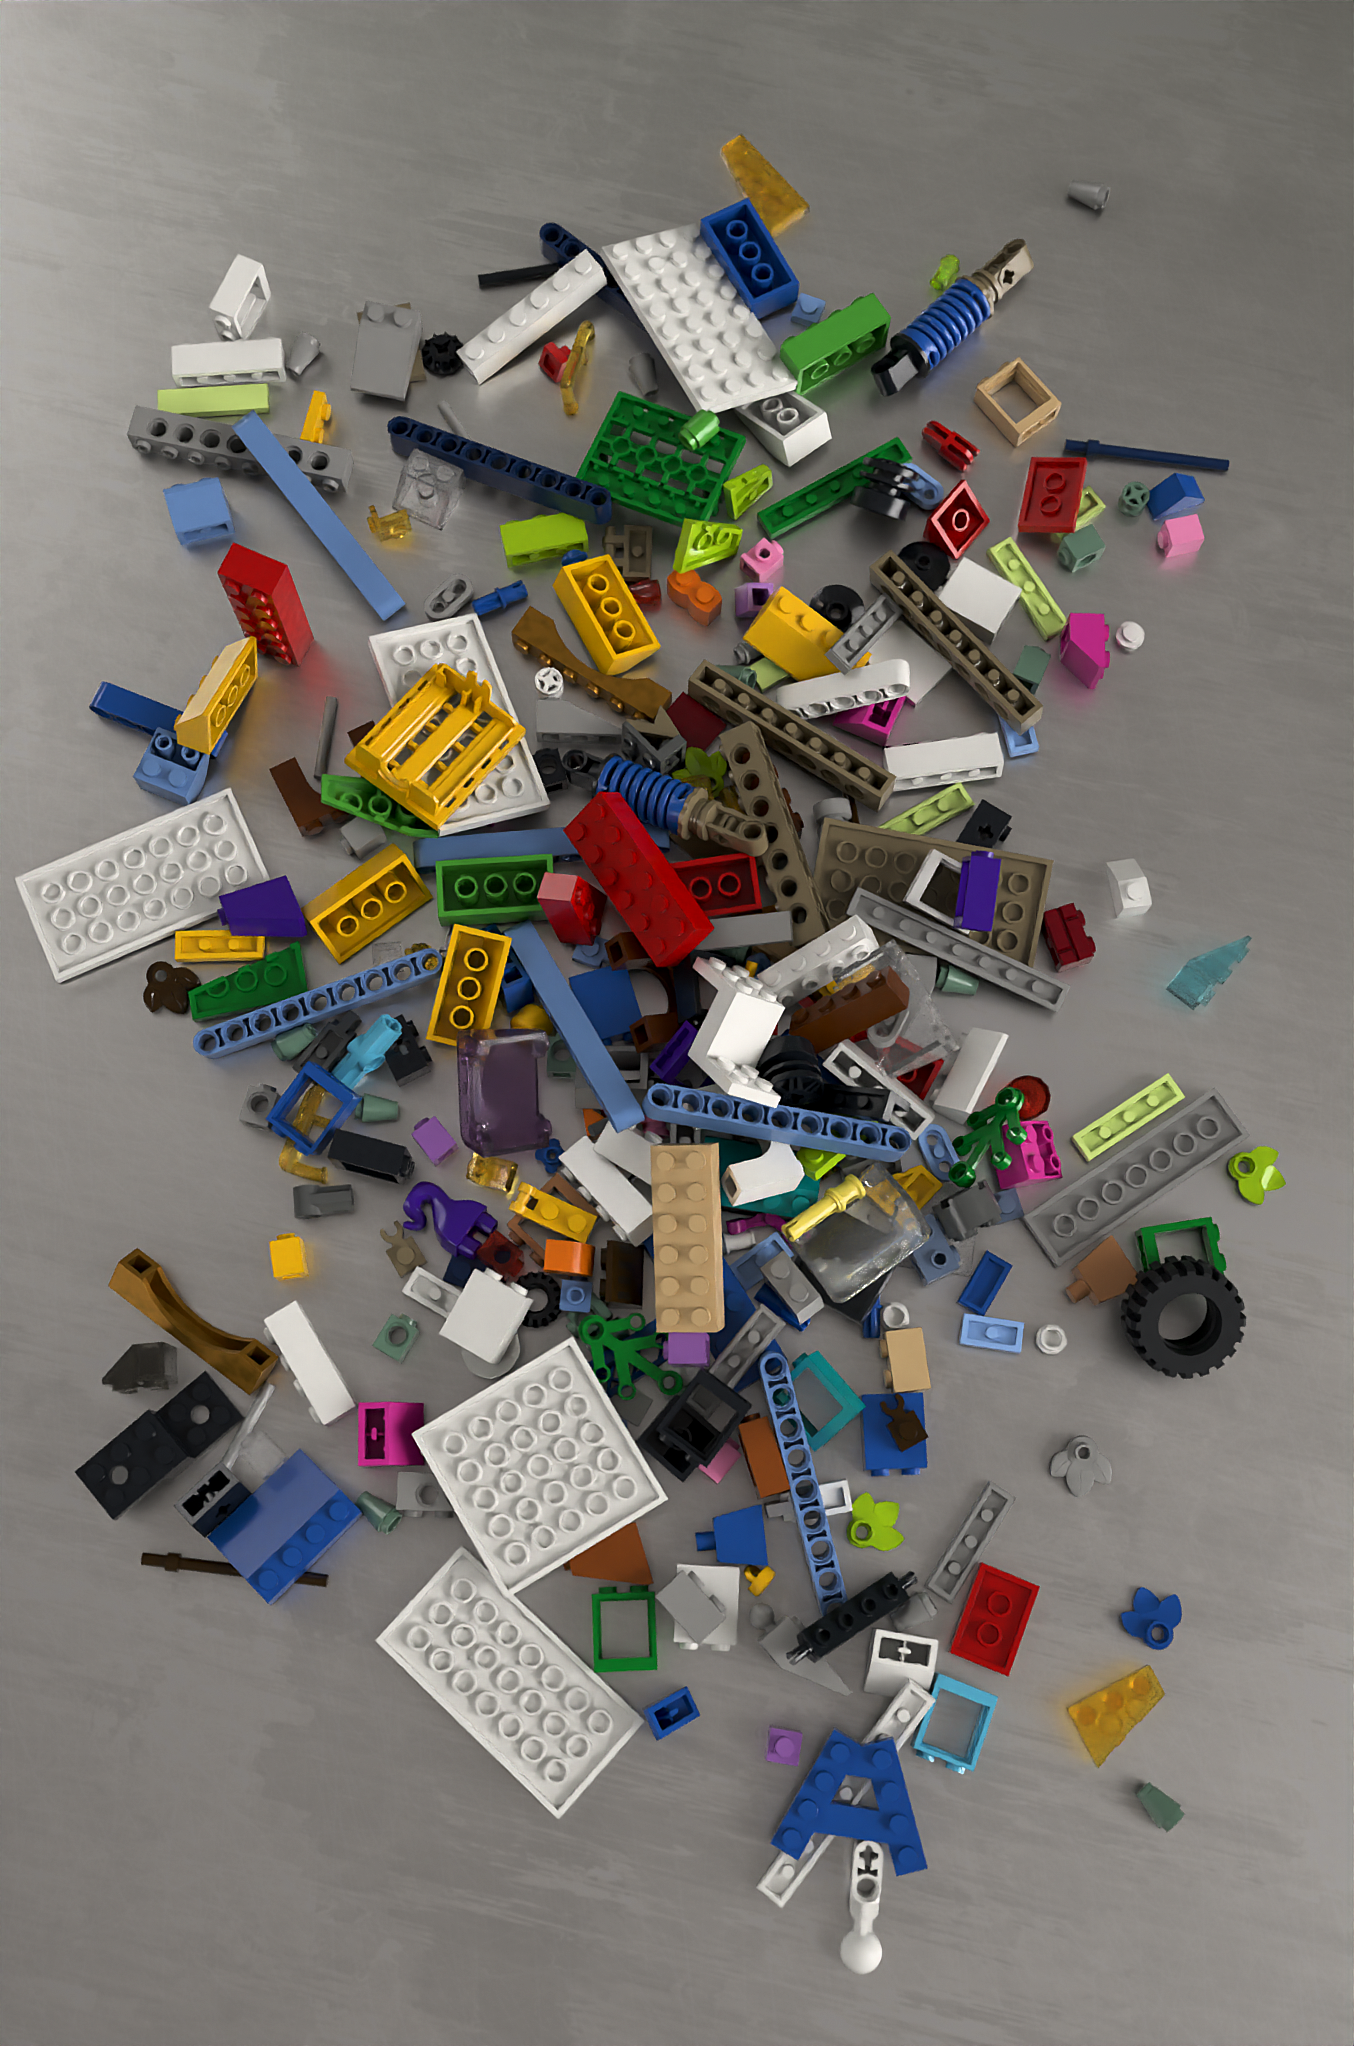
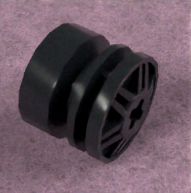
(884, 488)
(793, 1070)

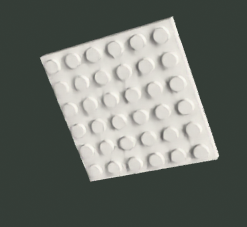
(539, 1467)

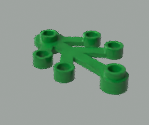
(1006, 1106)
(625, 1352)

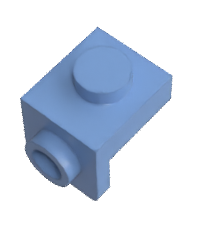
(576, 1294)

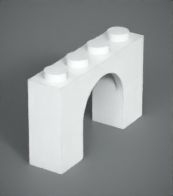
(761, 1177)

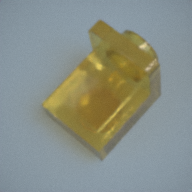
(390, 526)
(491, 1172)

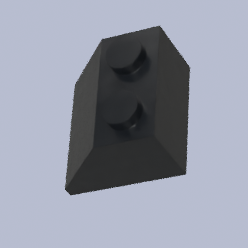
(687, 1423)

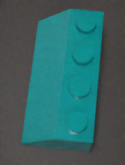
(784, 1204)

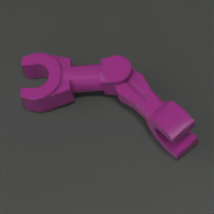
(740, 1225)

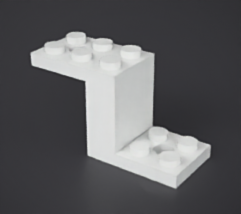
(736, 1031)

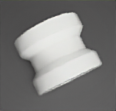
(547, 678)

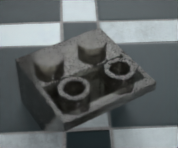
(144, 1366)

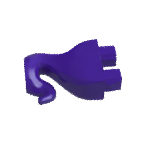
(453, 1220)

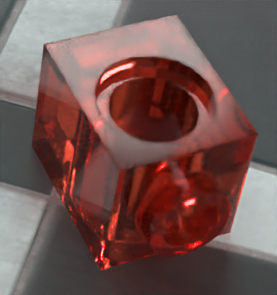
(495, 1243)

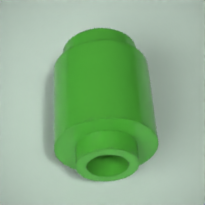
(699, 429)

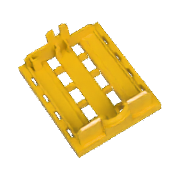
(408, 718)

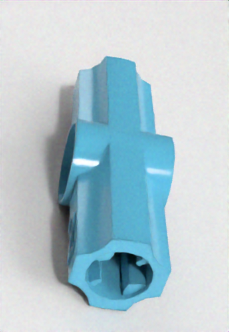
(367, 1051)

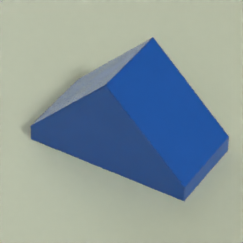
(1174, 495)
(671, 1713)

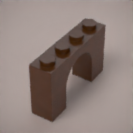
(303, 800)
(651, 1031)

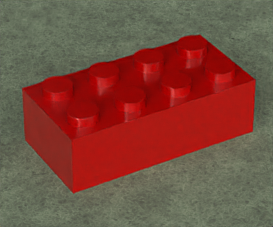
(722, 884)

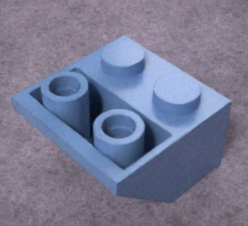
(199, 510)
(172, 769)

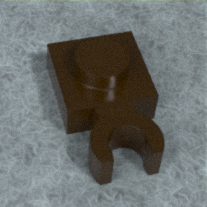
(904, 1428)

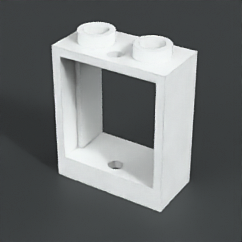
(240, 299)
(921, 881)

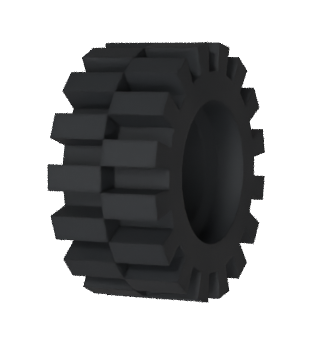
(551, 1288)

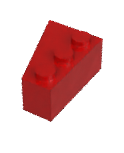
(572, 907)

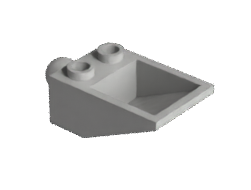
(781, 1638)

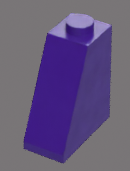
(263, 910)

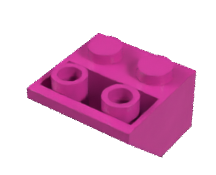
(1084, 647)
(871, 721)
(1033, 1160)
(387, 1432)

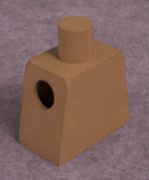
(1102, 1274)

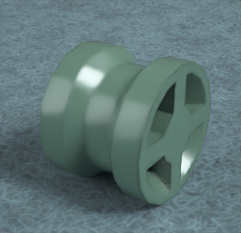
(1137, 492)

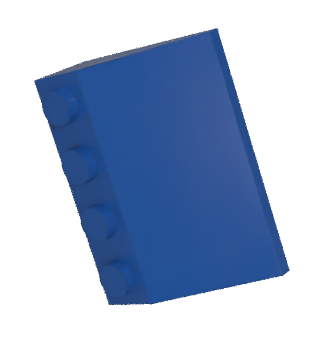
(285, 1526)

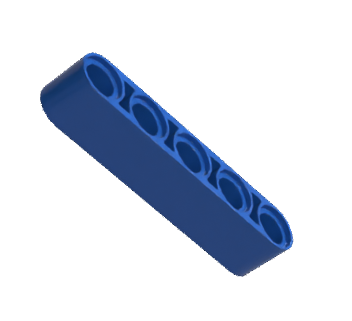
(138, 711)

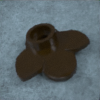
(171, 991)

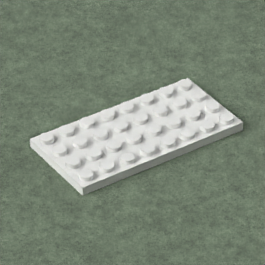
(697, 319)
(460, 642)
(140, 884)
(510, 1682)

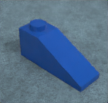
(516, 984)

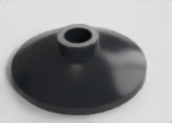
(938, 565)
(840, 600)

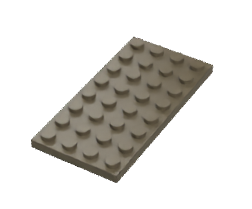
(888, 862)

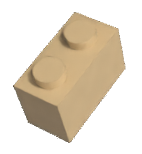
(905, 1361)

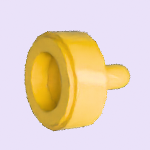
(762, 1580)

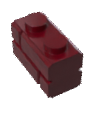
(1066, 937)

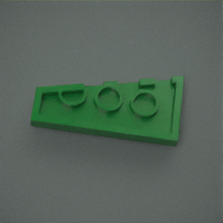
(252, 986)

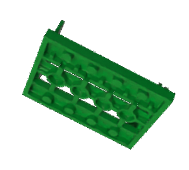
(643, 493)

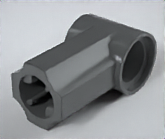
(313, 1200)

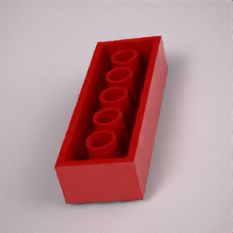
(266, 604)
(638, 879)

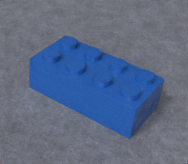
(750, 258)

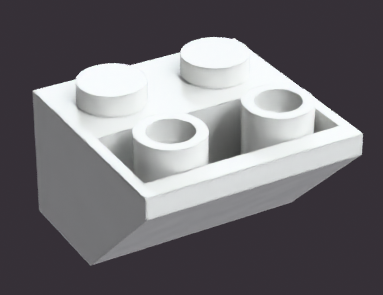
(895, 1659)

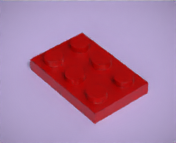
(1052, 494)
(994, 1619)

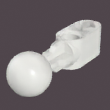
(860, 1947)

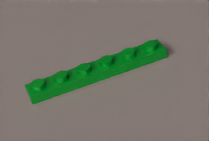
(826, 491)

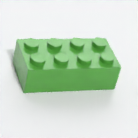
(836, 343)
(491, 889)

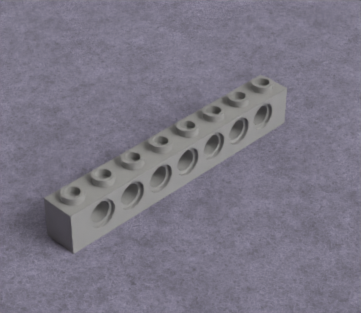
(150, 422)

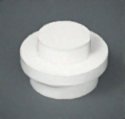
(1130, 635)
(894, 1316)
(1051, 1339)

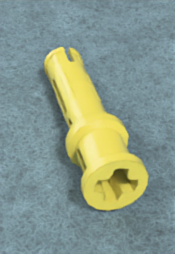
(833, 1201)

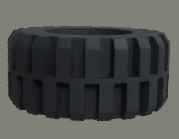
(1209, 1342)

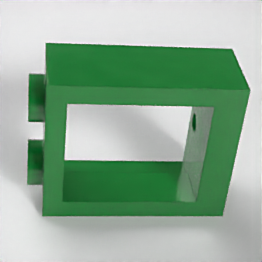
(1148, 1248)
(621, 1664)

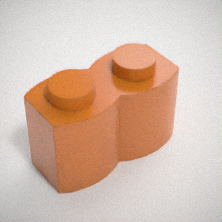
(697, 596)

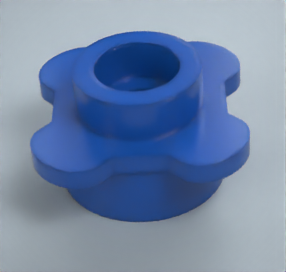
(573, 556)
(543, 1155)

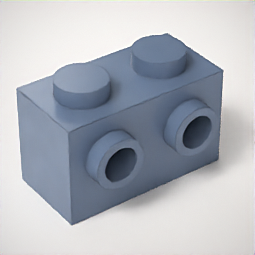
(935, 1257)

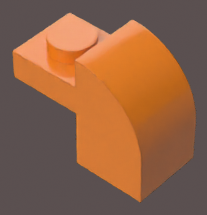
(569, 1258)

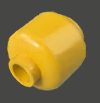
(532, 1017)

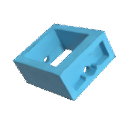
(954, 1761)

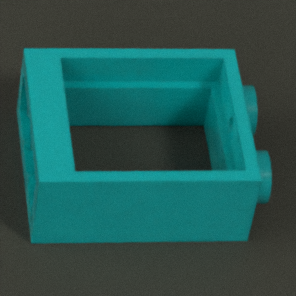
(835, 1385)

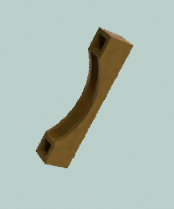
(637, 697)
(146, 1287)

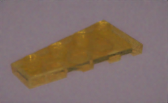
(761, 183)

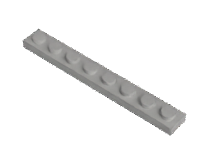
(958, 949)

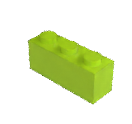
(542, 538)

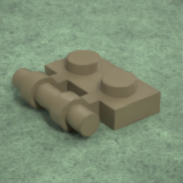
(636, 554)

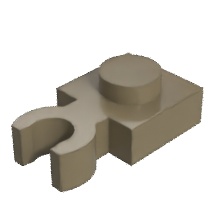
(404, 1253)

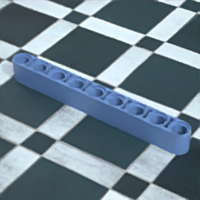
(318, 515)
(510, 843)
(306, 1004)
(575, 1028)
(763, 1128)
(802, 1471)

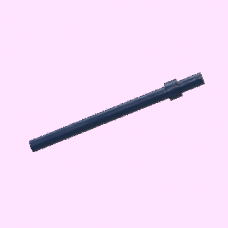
(1093, 448)

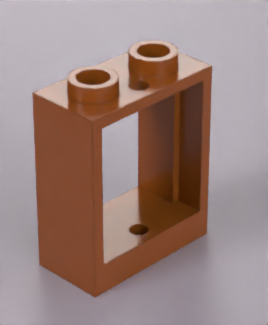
(762, 1456)

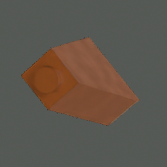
(614, 1558)

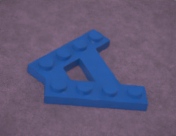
(816, 1812)

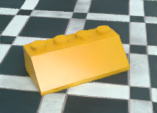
(605, 614)
(795, 637)
(218, 696)
(366, 903)
(468, 983)

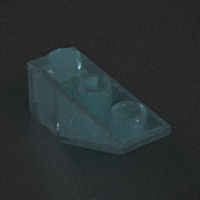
(1200, 974)

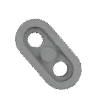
(447, 599)
(889, 1026)

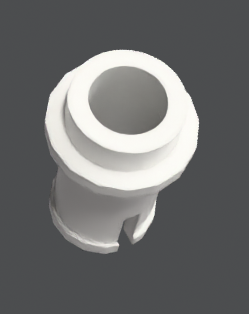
(737, 1241)

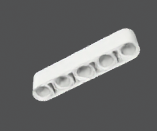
(848, 691)

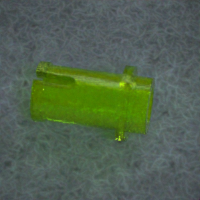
(948, 267)

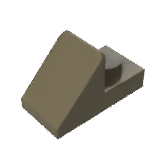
(659, 731)

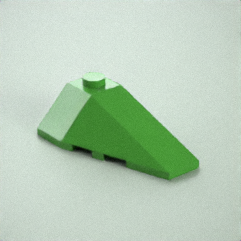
(368, 802)

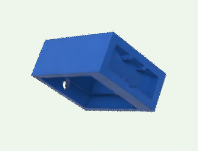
(283, 1128)

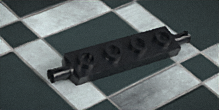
(852, 1617)

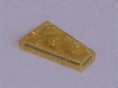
(1114, 1710)

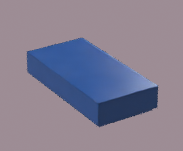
(984, 1283)

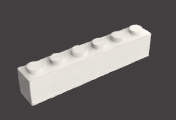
(532, 316)

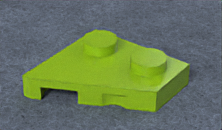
(746, 489)

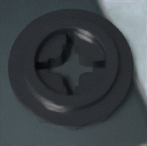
(444, 363)

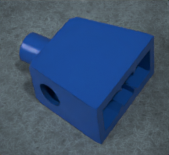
(736, 1537)

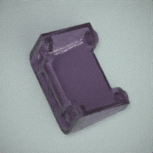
(501, 1090)

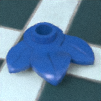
(1150, 1614)

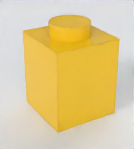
(288, 1257)

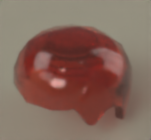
(1036, 1096)

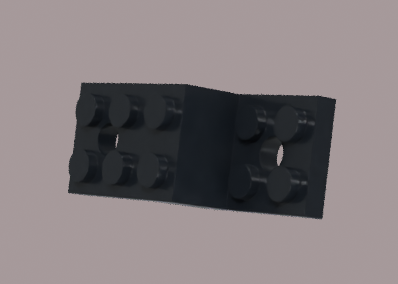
(159, 1445)

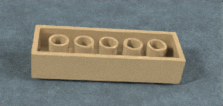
(687, 1237)

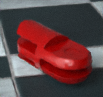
(950, 445)

